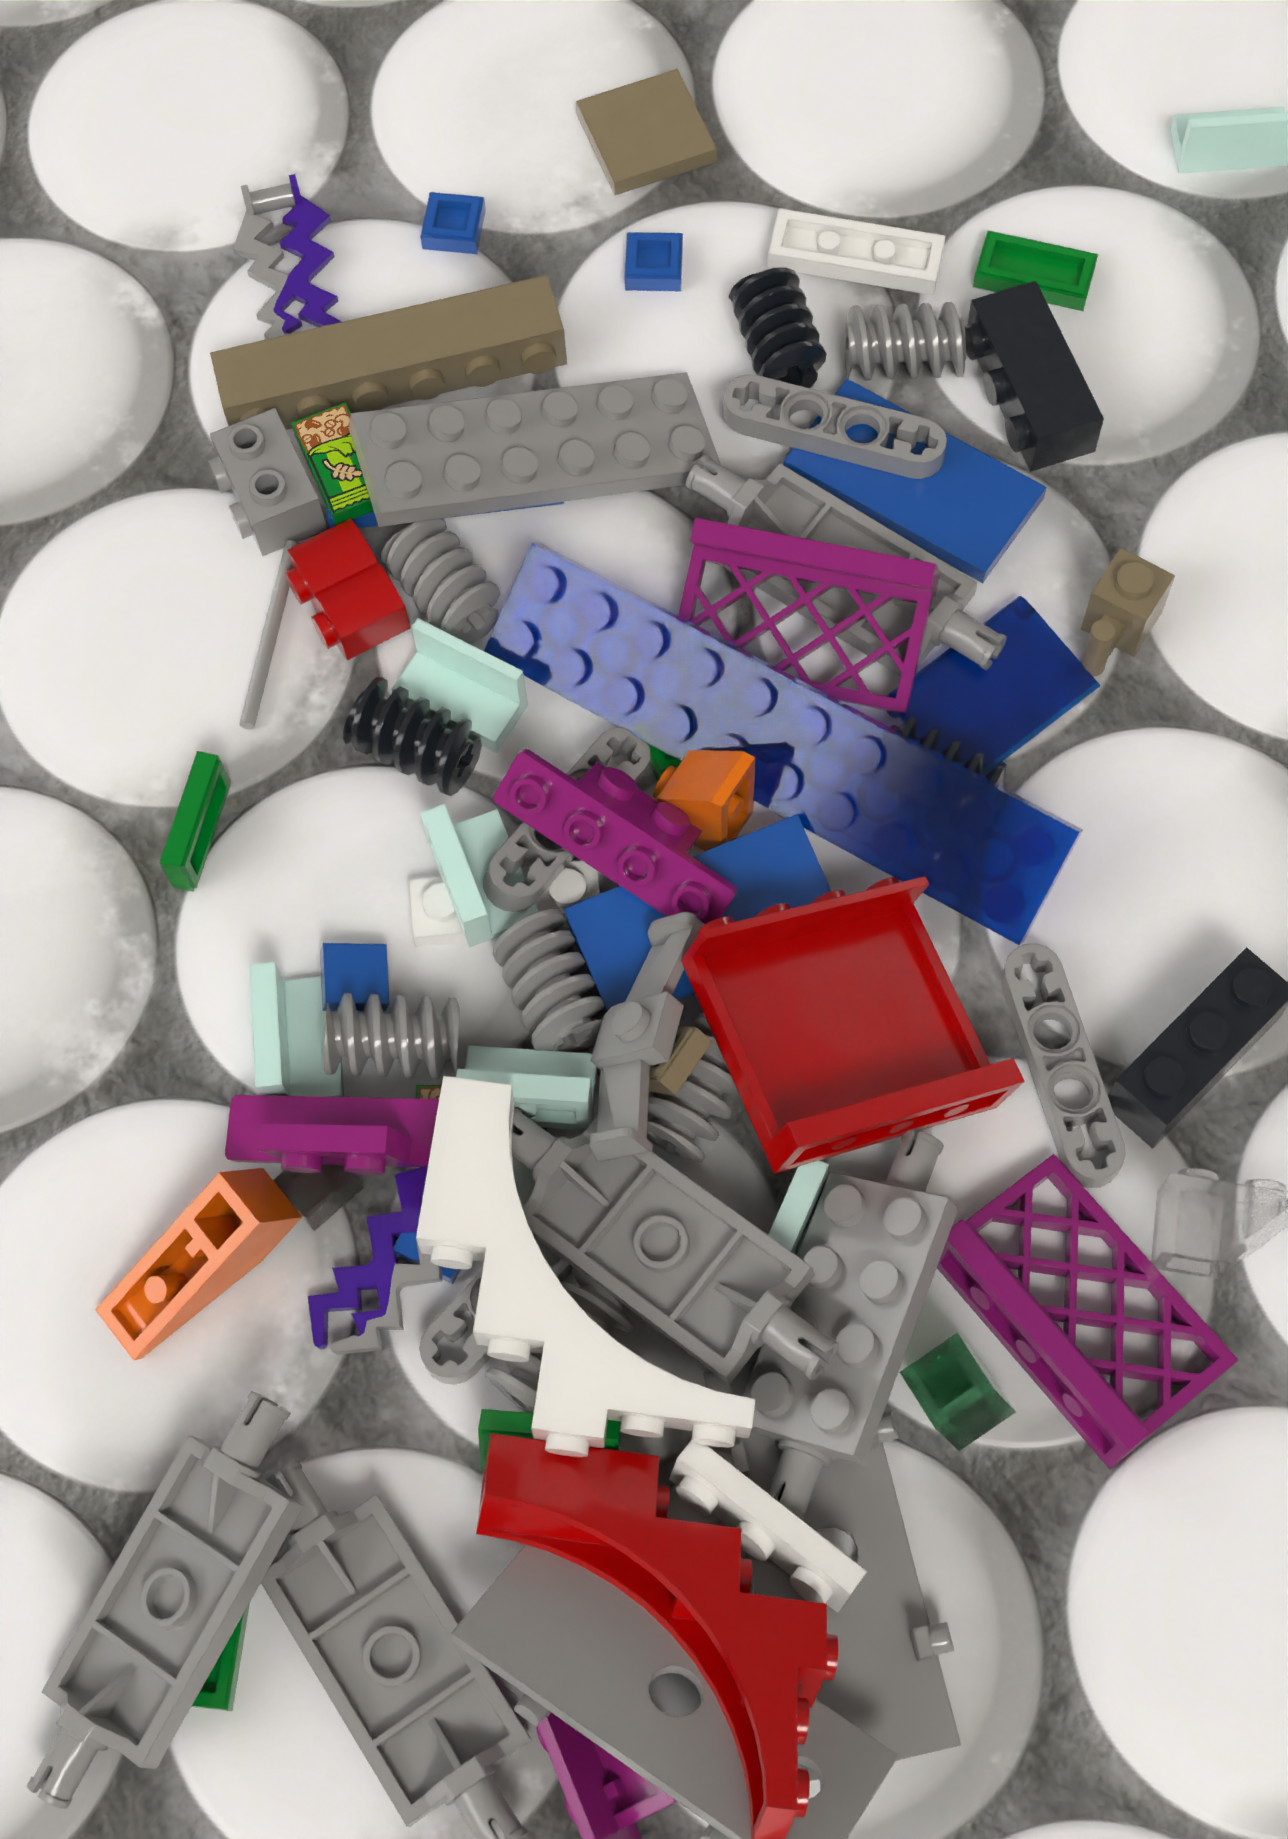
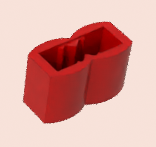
(347, 589)

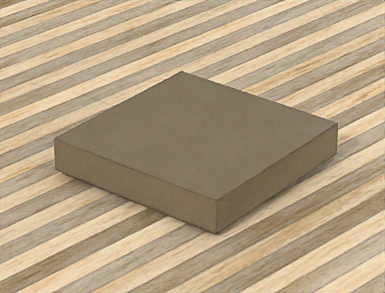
(646, 131)

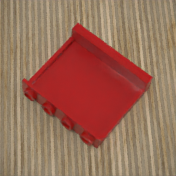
(841, 1023)

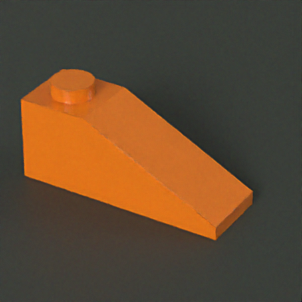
(198, 1258)

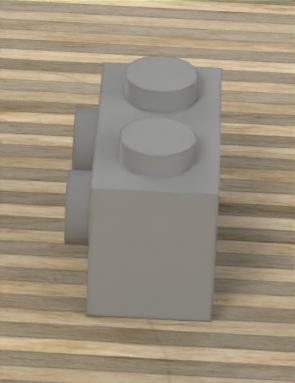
(267, 481)

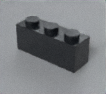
(1032, 376)
(1199, 1047)

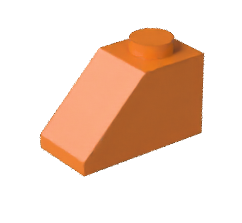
(712, 791)

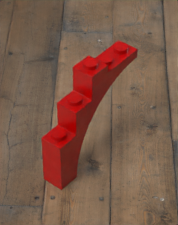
(752, 1649)

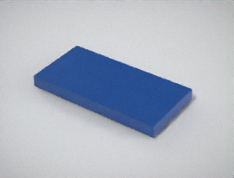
(959, 514)
(766, 868)

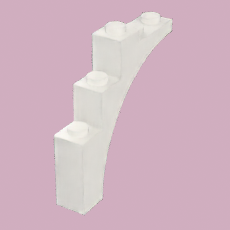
(522, 1307)

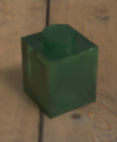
(957, 1392)

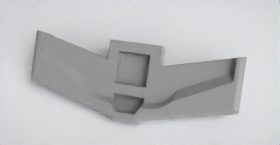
(637, 1037)

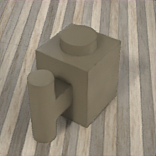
(1123, 608)

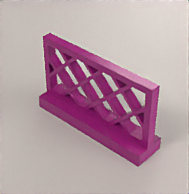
(820, 564)
(1050, 1353)

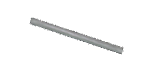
(267, 642)

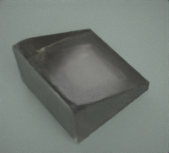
(319, 1194)

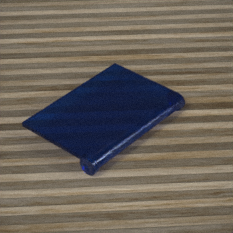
(1010, 702)

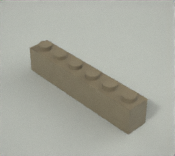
(396, 354)

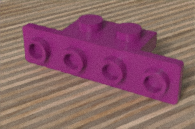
(617, 833)
(331, 1131)
(598, 1789)

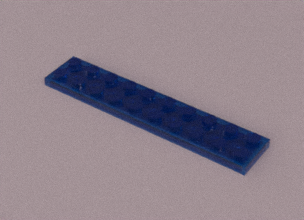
(813, 754)

